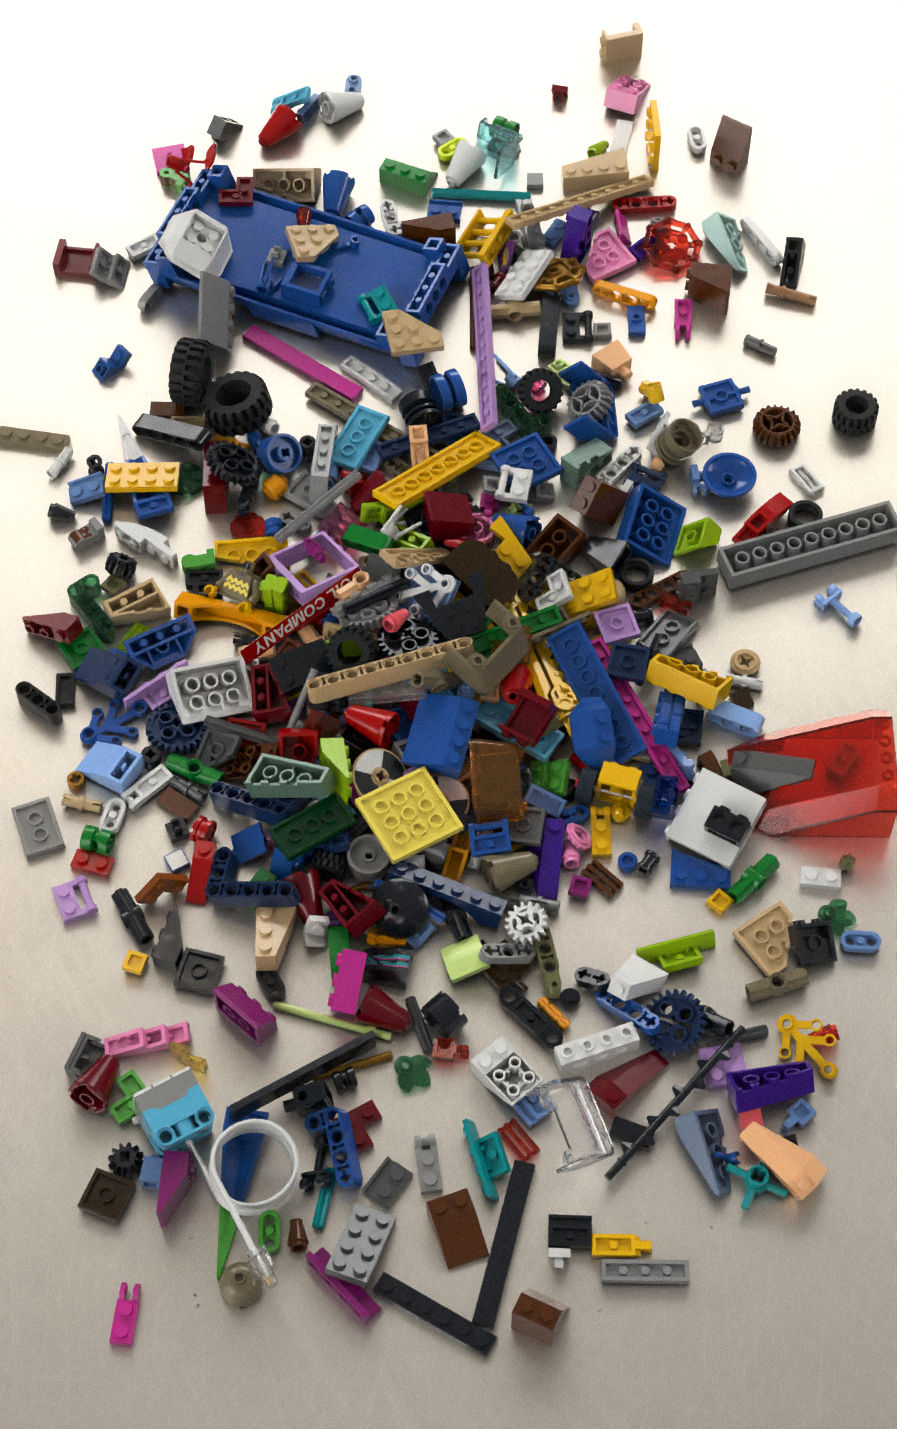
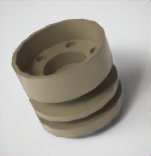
(679, 441)

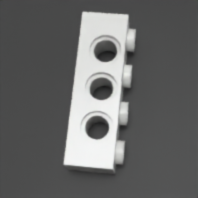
(596, 1048)

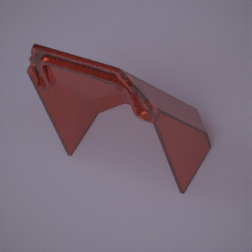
(851, 781)

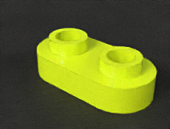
(446, 151)

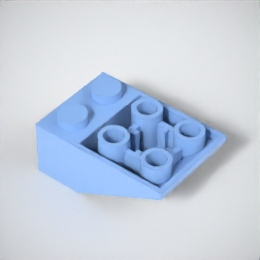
(112, 766)

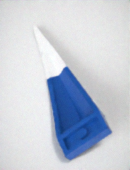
(145, 503)

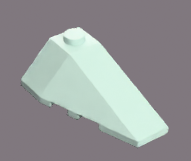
(725, 236)

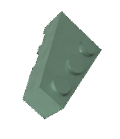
(585, 460)

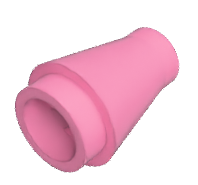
(570, 855)

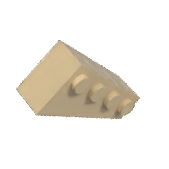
(595, 171)

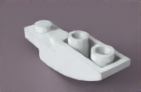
(144, 538)

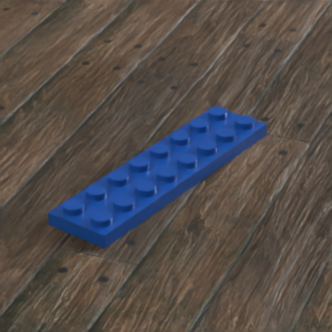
(590, 679)

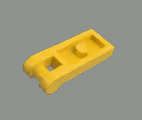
(600, 832)

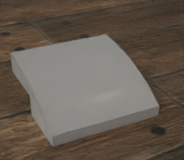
(109, 268)

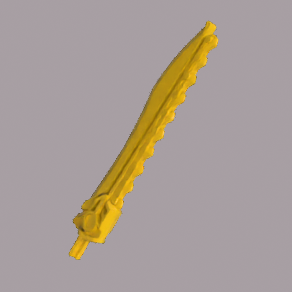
(561, 693)

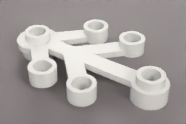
(425, 585)

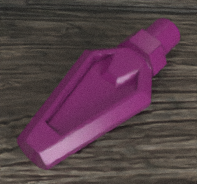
(314, 550)

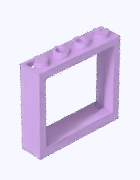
(297, 552)

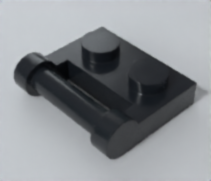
(571, 327)

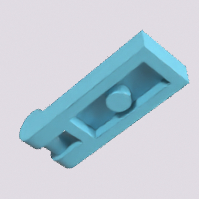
(293, 98)

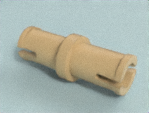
(82, 803)

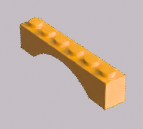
(208, 608)

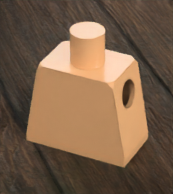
(613, 360)

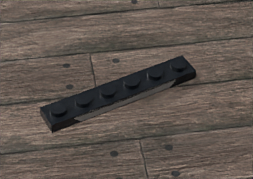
(435, 1314)

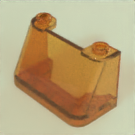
(496, 780)

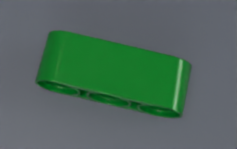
(366, 539)
(338, 939)

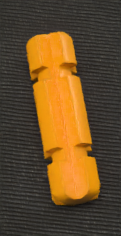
(373, 939)
(553, 1013)

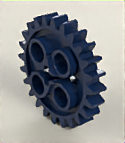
(173, 734)
(680, 1005)

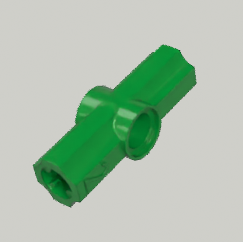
(185, 767)
(753, 878)

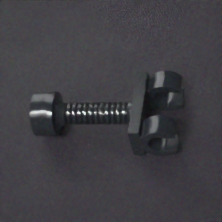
(320, 1175)

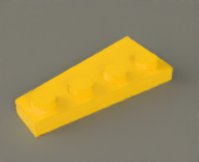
(246, 549)

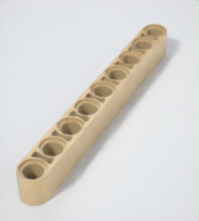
(383, 671)

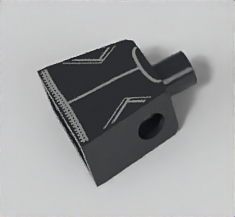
(309, 1098)

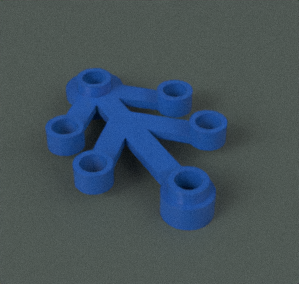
(111, 724)

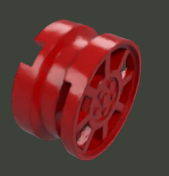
(203, 829)

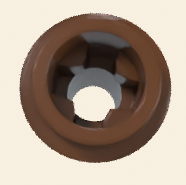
(297, 1236)

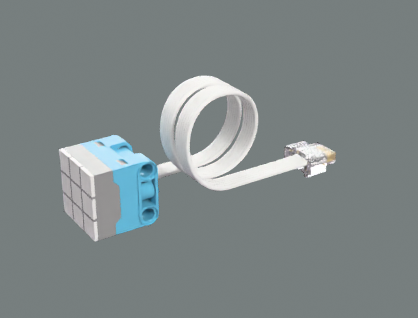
(174, 1119)

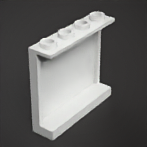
(699, 801)

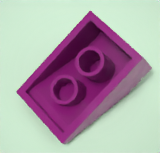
(175, 1183)

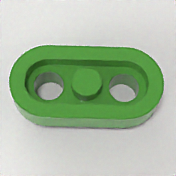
(270, 1233)

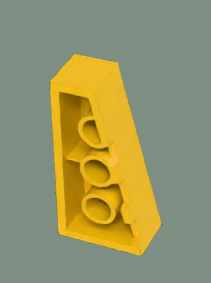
(689, 681)

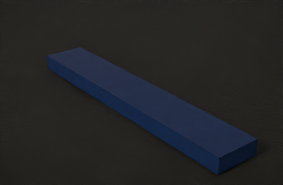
(436, 434)

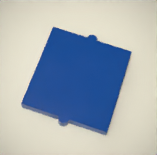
(249, 843)

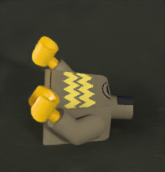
(239, 586)

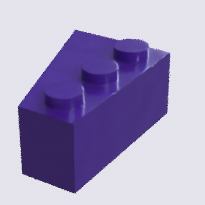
(577, 233)

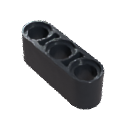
(36, 696)

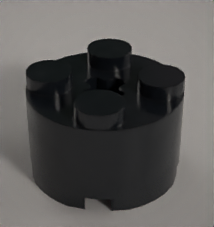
(444, 1015)

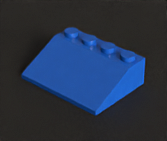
(651, 525)
(441, 734)

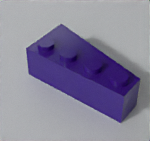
(769, 1085)

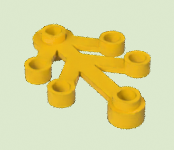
(805, 1043)

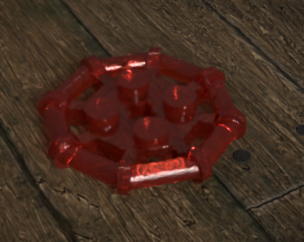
(673, 236)

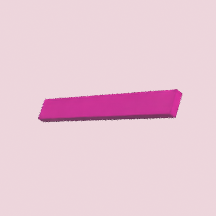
(302, 363)

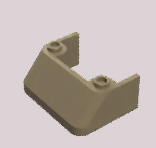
(486, 674)

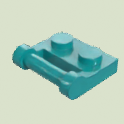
(382, 301)

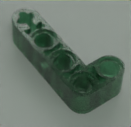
(513, 409)
(87, 590)

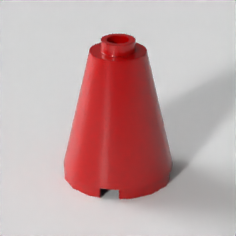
(279, 126)
(518, 677)
(373, 723)

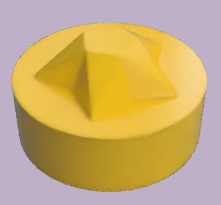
(619, 813)

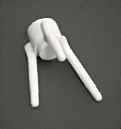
(391, 530)

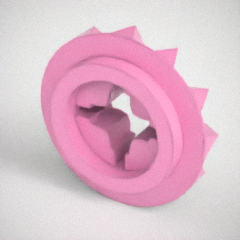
(578, 836)

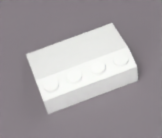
(210, 689)

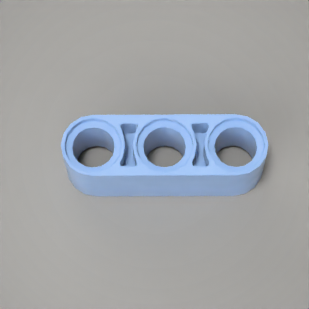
(736, 719)

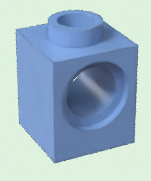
(151, 1172)

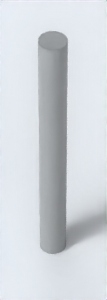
(301, 701)

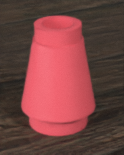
(395, 620)

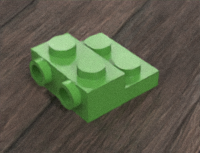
(551, 776)

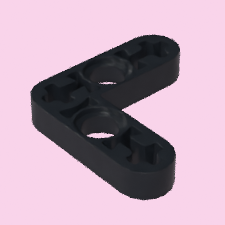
(545, 570)

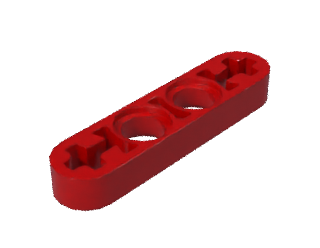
(644, 207)

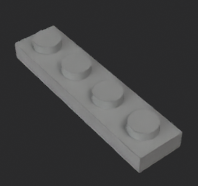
(337, 610)
(645, 1271)

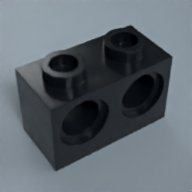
(724, 829)

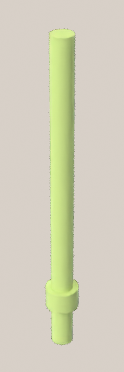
(331, 1020)

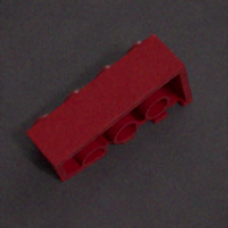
(213, 488)

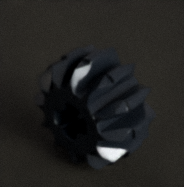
(120, 565)
(128, 1152)

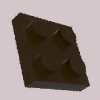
(106, 1195)

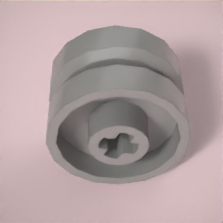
(367, 859)

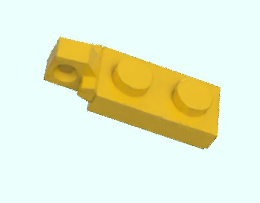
(619, 1246)

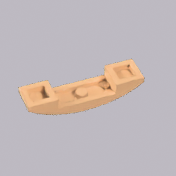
(418, 443)

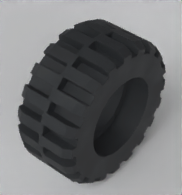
(190, 371)
(239, 418)

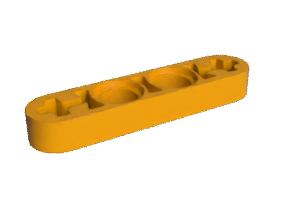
(644, 299)

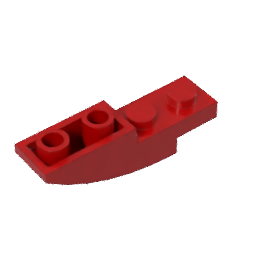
(763, 518)

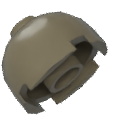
(239, 1285)

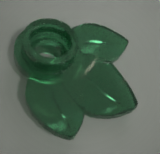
(839, 915)
(415, 1073)

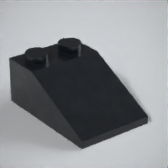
(294, 665)

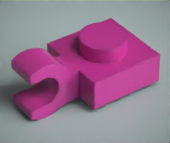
(488, 505)

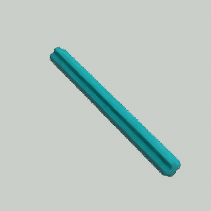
(474, 194)

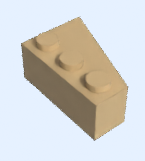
(273, 932)

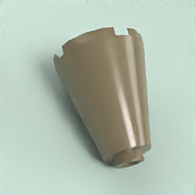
(508, 868)

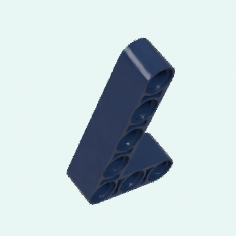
(261, 809)
(229, 893)

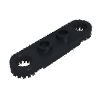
(530, 1017)

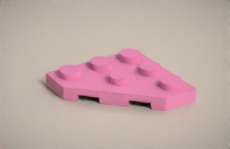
(607, 256)

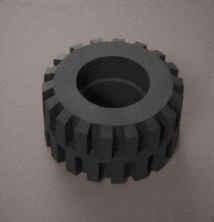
(552, 399)
(855, 401)
(354, 634)

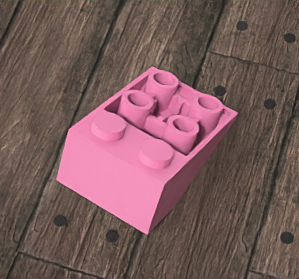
(626, 94)

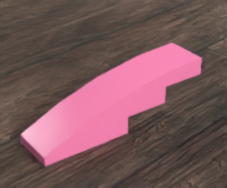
(147, 1041)

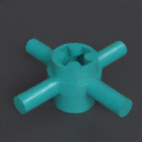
(753, 1186)

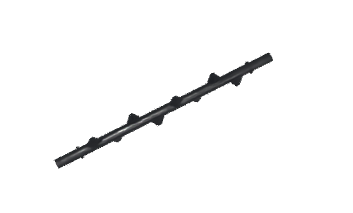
(671, 1109)

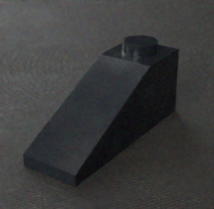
(792, 261)

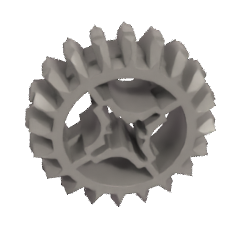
(590, 398)

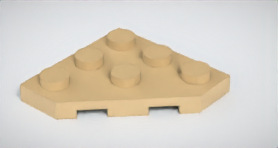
(310, 240)
(409, 335)
(767, 938)

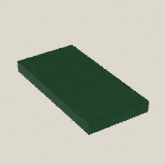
(312, 827)

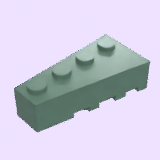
(288, 778)

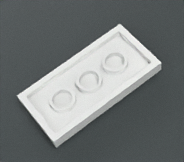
(524, 274)

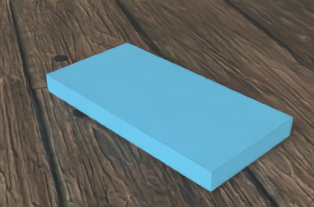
(358, 437)

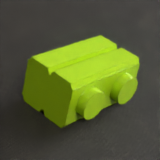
(275, 593)

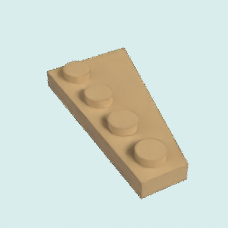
(412, 557)

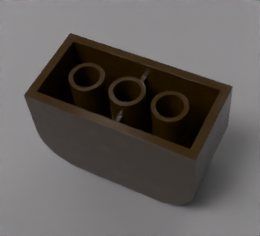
(474, 556)

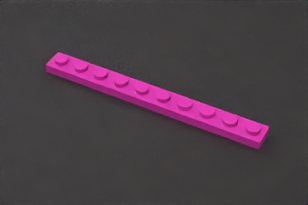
(658, 754)

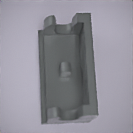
(84, 1055)

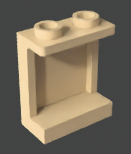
(621, 45)

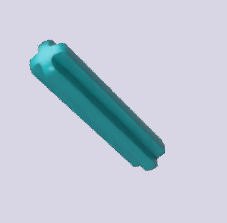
(323, 1203)

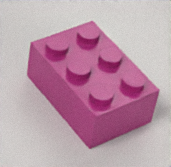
(347, 981)

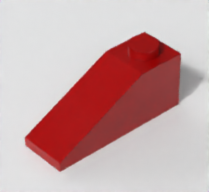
(200, 870)

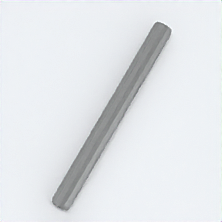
(317, 506)

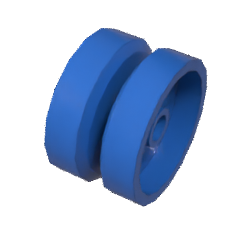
(448, 390)
(279, 454)

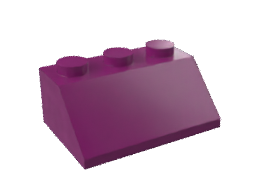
(245, 1012)

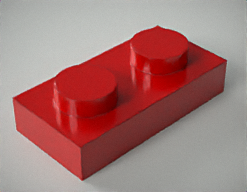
(92, 863)

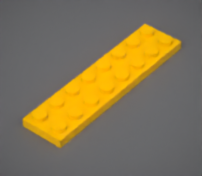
(436, 470)

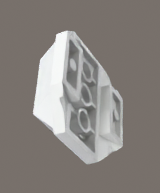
(196, 243)

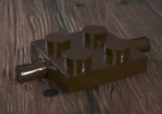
(507, 974)

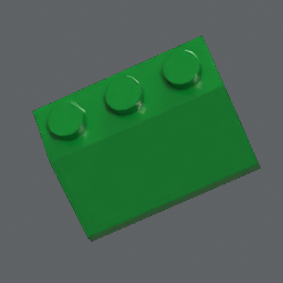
(406, 176)

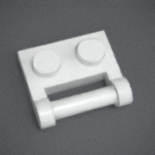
(520, 484)

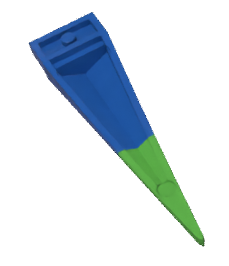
(237, 1170)

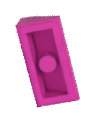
(622, 228)

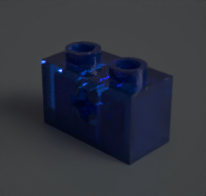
(665, 797)

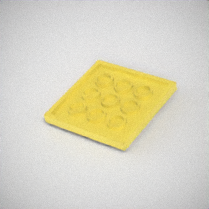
(409, 815)

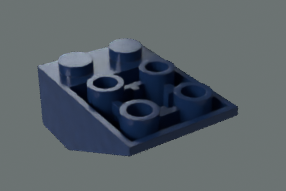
(109, 673)

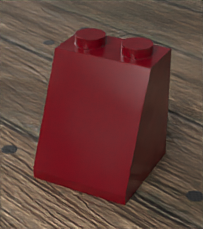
(448, 515)

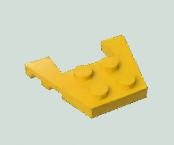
(510, 549)

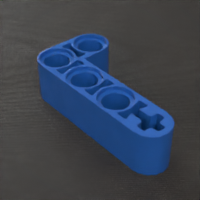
(348, 1173)

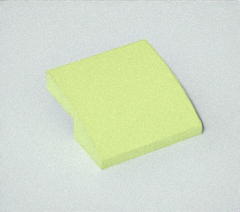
(463, 959)

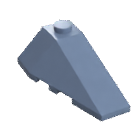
(702, 1136)

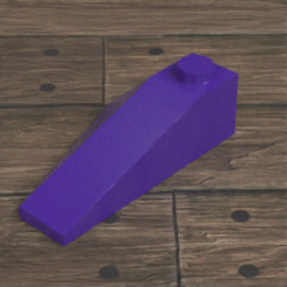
(549, 857)

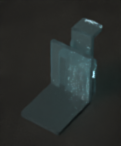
(499, 144)

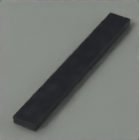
(302, 1075)
(503, 1244)

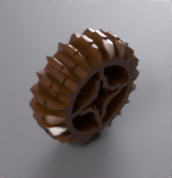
(776, 426)

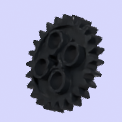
(233, 463)
(411, 636)

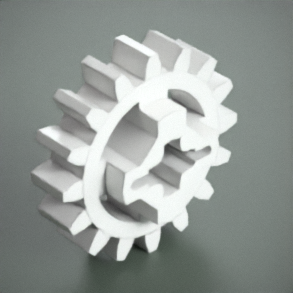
(527, 931)

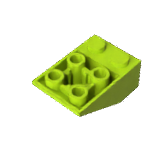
(334, 755)

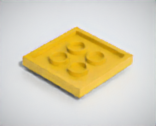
(653, 135)

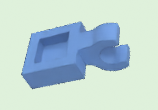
(695, 478)
(798, 1115)

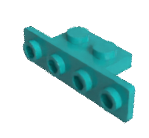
(489, 1157)

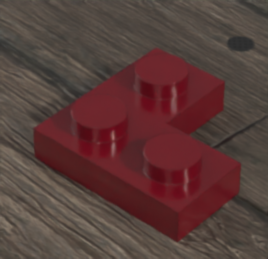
(238, 197)
(361, 1118)

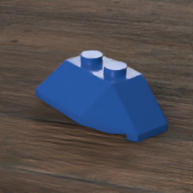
(163, 643)
(592, 732)

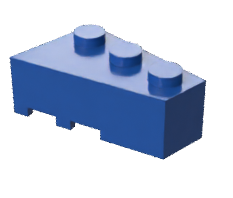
(282, 868)

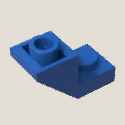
(108, 367)

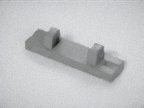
(533, 234)

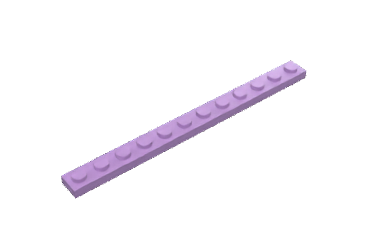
(484, 348)

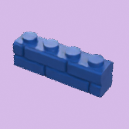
(668, 718)

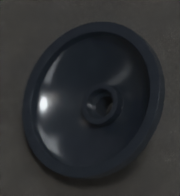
(412, 906)

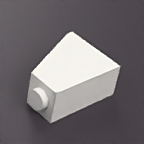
(636, 979)

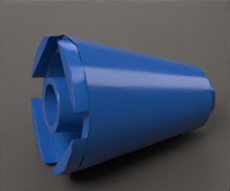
(336, 191)
(523, 526)

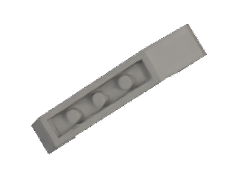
(322, 461)

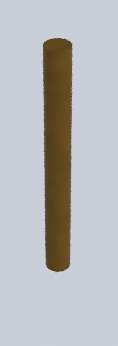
(359, 1064)

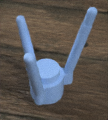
(511, 378)

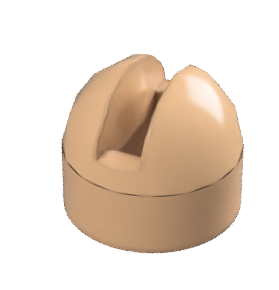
(657, 464)

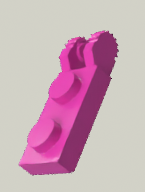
(682, 317)
(125, 1316)

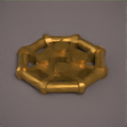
(560, 275)

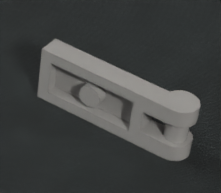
(428, 1165)

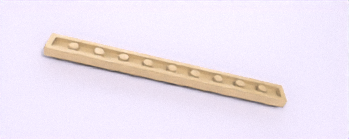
(585, 200)

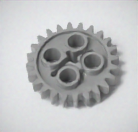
(372, 615)

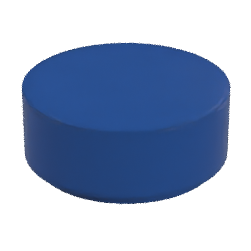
(627, 862)

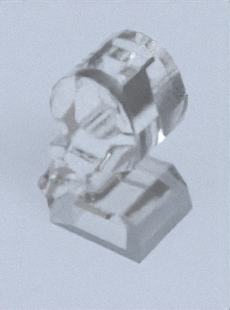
(713, 433)

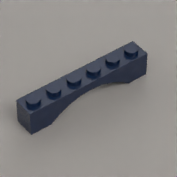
(480, 905)

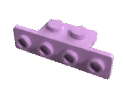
(153, 692)

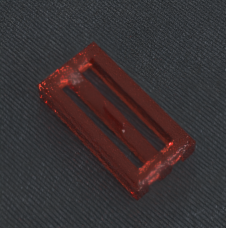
(507, 1127)

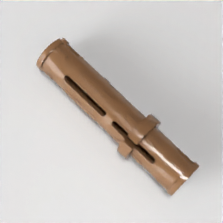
(791, 294)

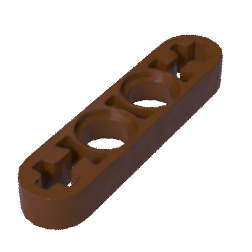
(657, 588)

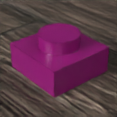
(580, 887)

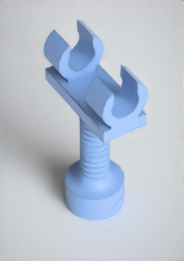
(835, 594)

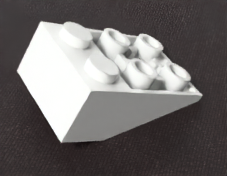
(505, 1071)

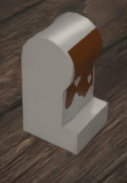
(87, 535)

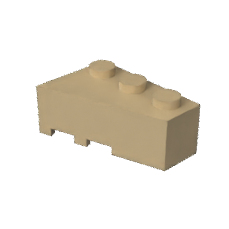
(137, 604)

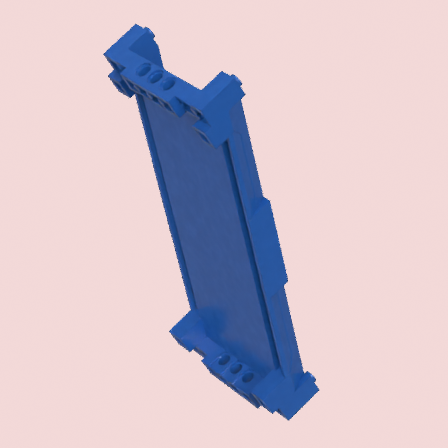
(409, 270)

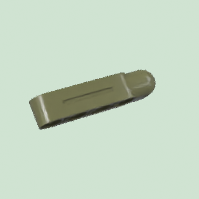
(551, 980)

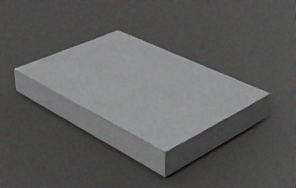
(38, 828)

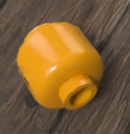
(275, 487)

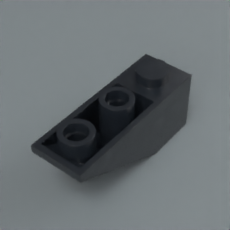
(170, 945)

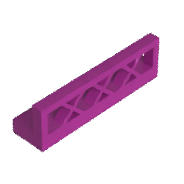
(350, 1294)

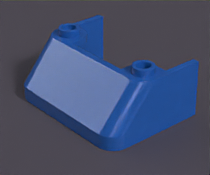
(585, 427)

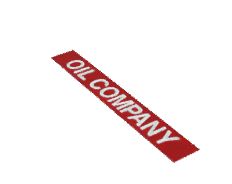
(295, 620)

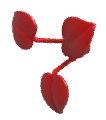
(178, 163)

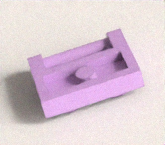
(68, 902)

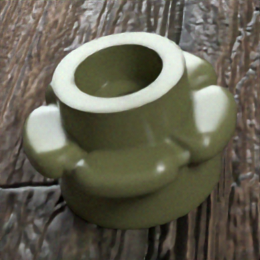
(847, 862)

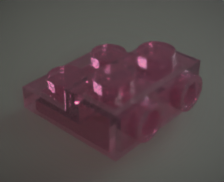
(338, 521)

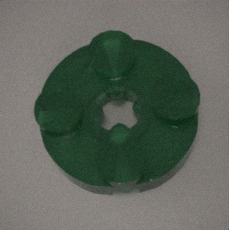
(195, 474)

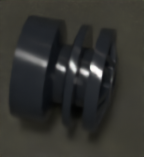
(420, 409)

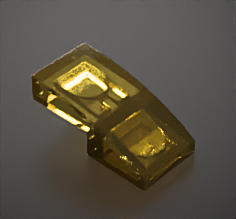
(183, 1055)

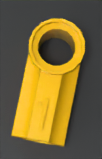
(652, 390)

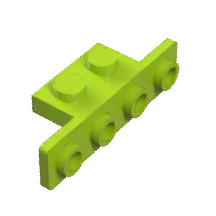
(678, 952)

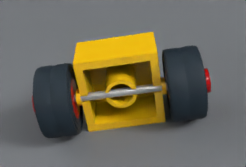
(615, 786)

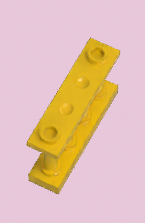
(495, 241)

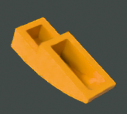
(457, 857)

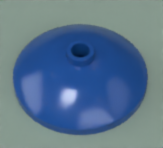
(729, 468)

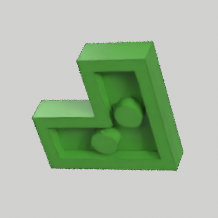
(129, 1085)

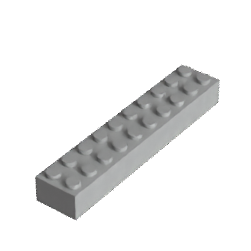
(808, 544)

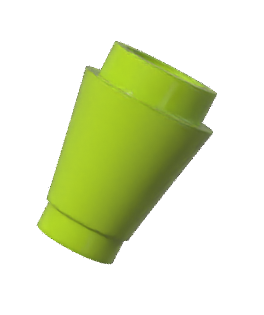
(597, 148)

